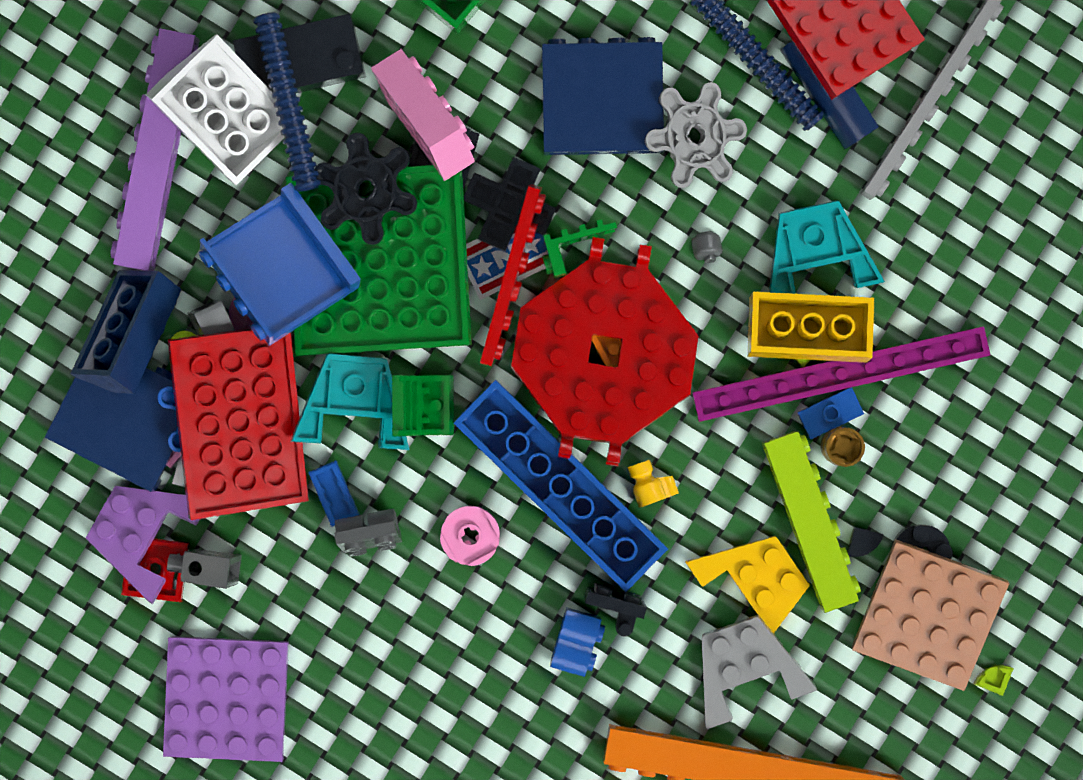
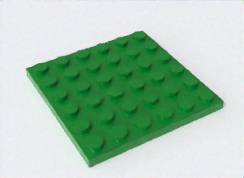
(410, 282)

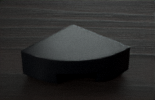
(863, 542)

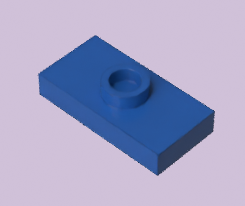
(830, 413)
(333, 492)

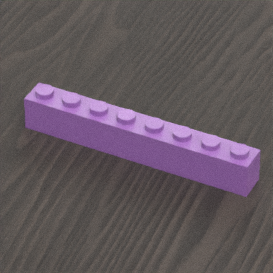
(151, 163)

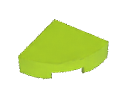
(994, 678)

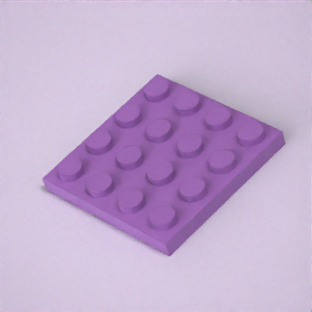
(225, 699)

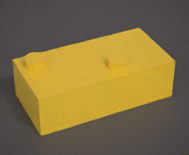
(810, 327)

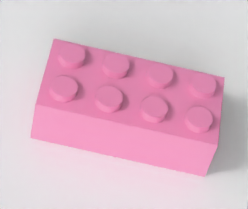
(424, 113)

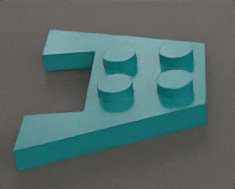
(817, 238)
(350, 388)

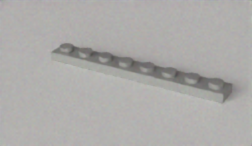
(926, 107)

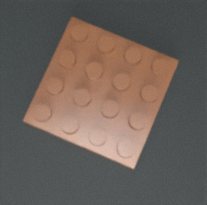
(930, 615)

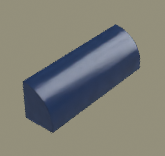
(844, 114)

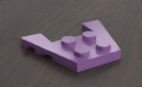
(128, 528)

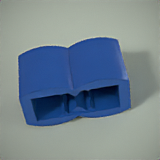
(576, 642)

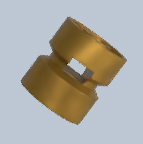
(842, 446)

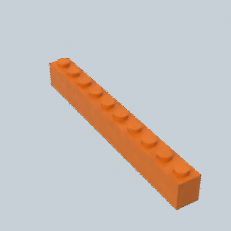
(706, 760)

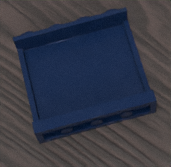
(601, 95)
(119, 429)

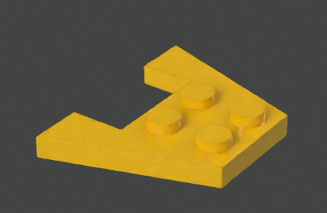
(762, 574)

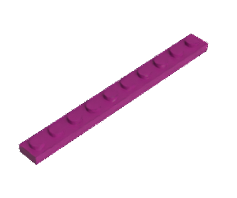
(840, 375)

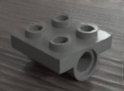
(381, 532)

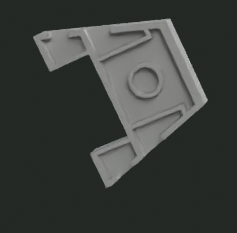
(742, 655)

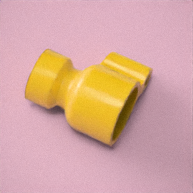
(649, 488)

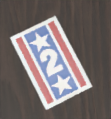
(488, 264)

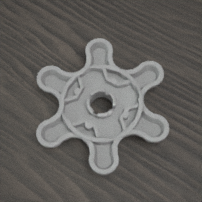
(713, 131)

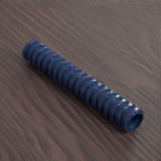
(760, 62)
(286, 101)

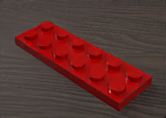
(510, 286)

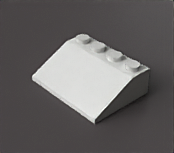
(220, 108)

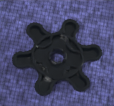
(346, 183)

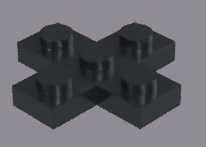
(505, 203)

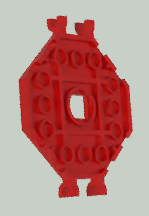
(598, 399)

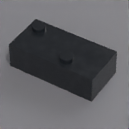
(319, 52)

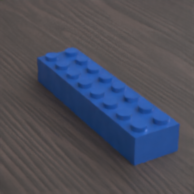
(560, 486)

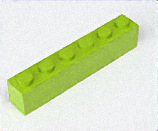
(811, 522)

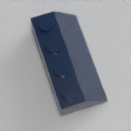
(127, 330)

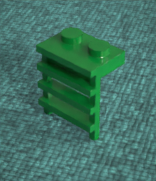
(553, 259)
(422, 405)

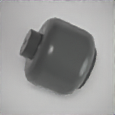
(707, 246)

